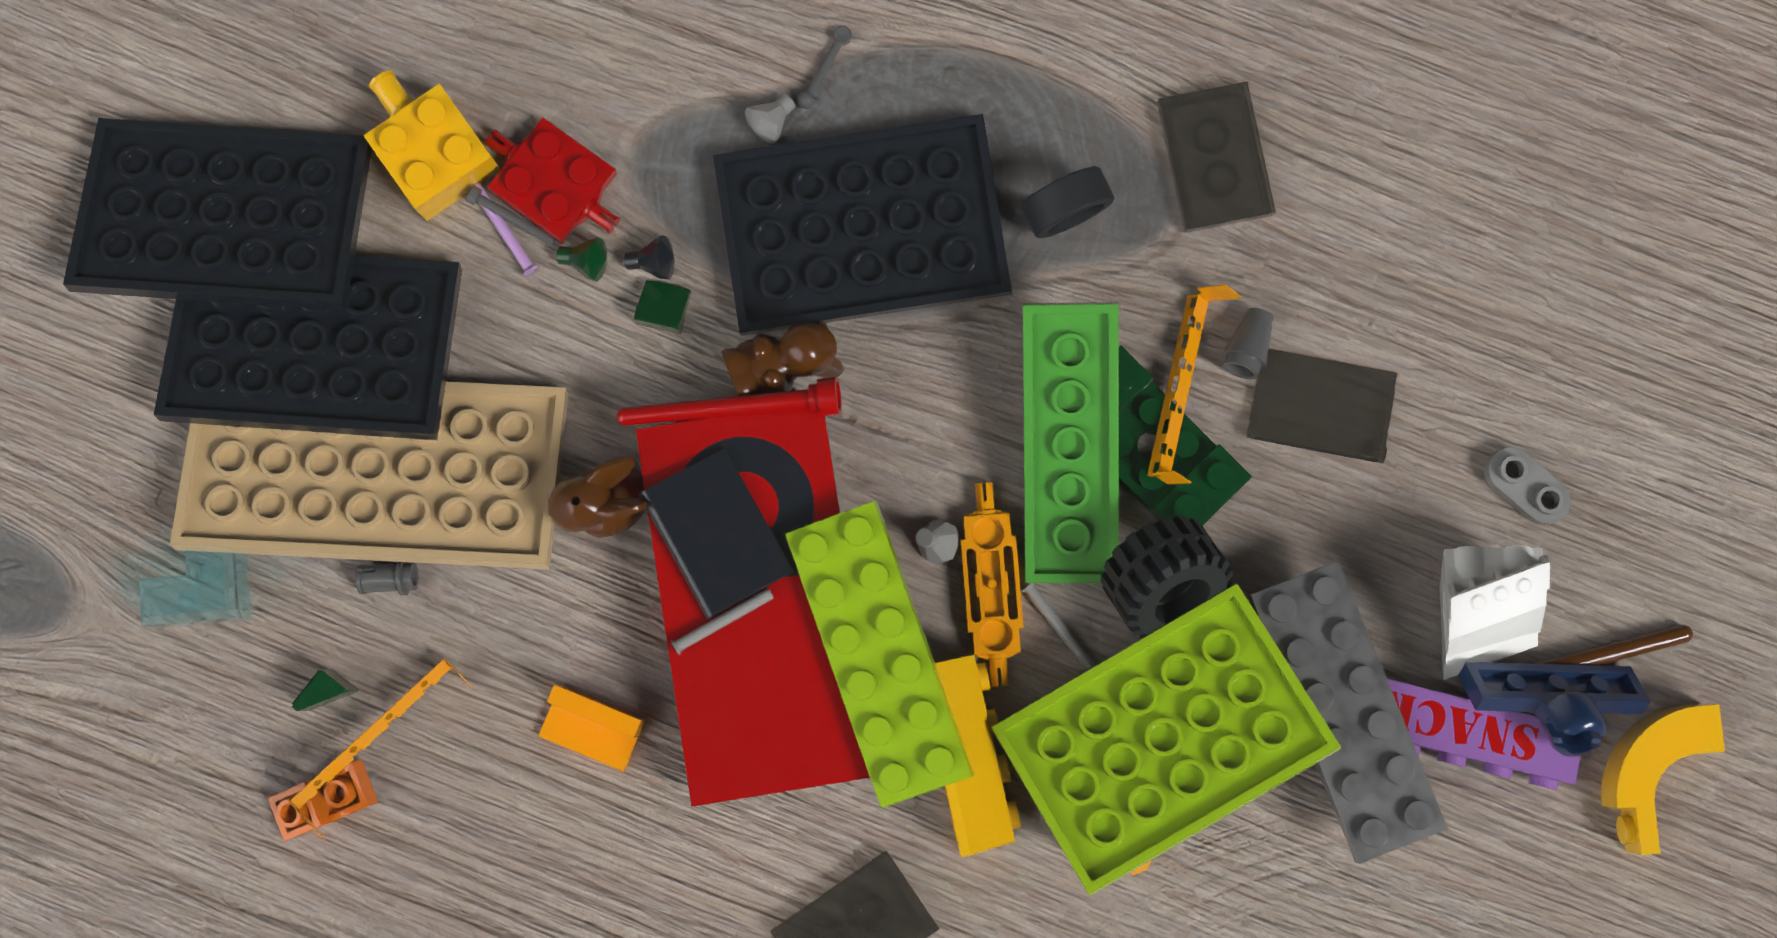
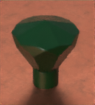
(586, 258)

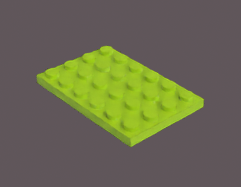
(1165, 739)

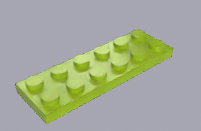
(879, 654)

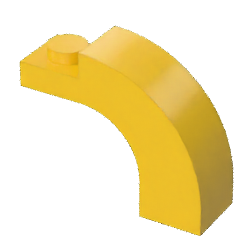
(1643, 757)

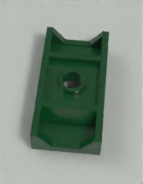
(1208, 466)

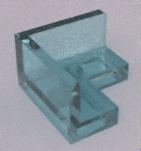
(209, 593)

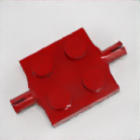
(552, 180)

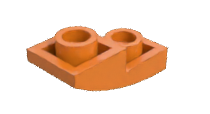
(341, 797)

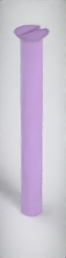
(509, 238)

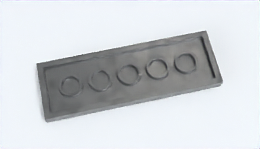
(1376, 774)

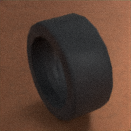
(1067, 202)

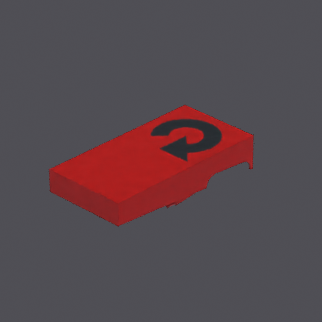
(760, 692)

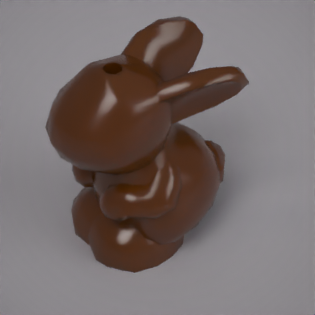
(774, 364)
(600, 500)

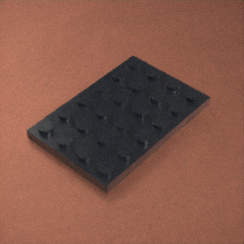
(219, 214)
(862, 224)
(320, 369)

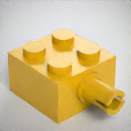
(427, 146)

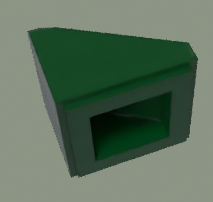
(662, 307)
(322, 689)

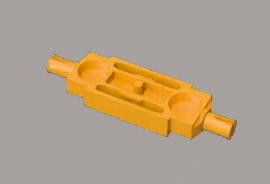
(995, 634)

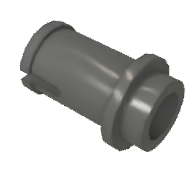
(387, 578)

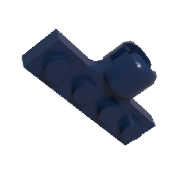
(1562, 696)

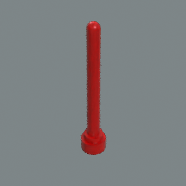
(819, 397)

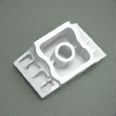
(1490, 603)

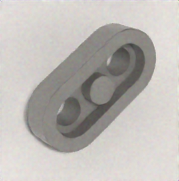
(1527, 488)

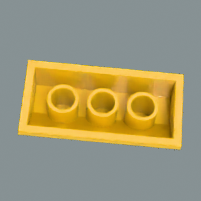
(978, 803)

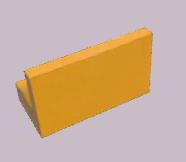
(591, 727)

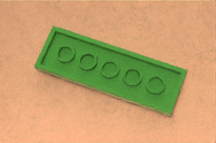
(1070, 439)

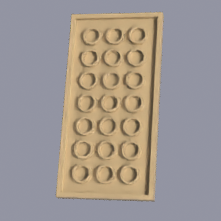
(345, 496)

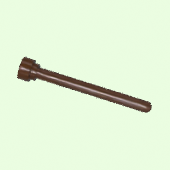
(1626, 648)

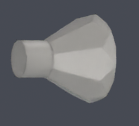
(768, 118)
(938, 541)

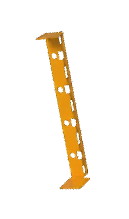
(1207, 295)
(368, 736)

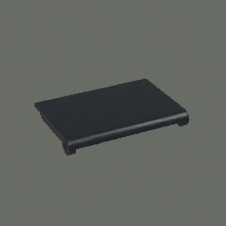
(716, 533)

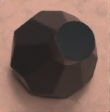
(654, 258)

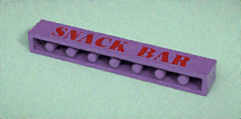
(1497, 738)

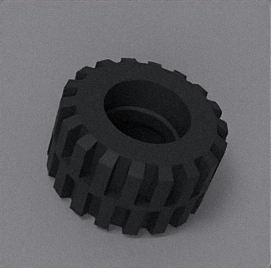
(1164, 573)

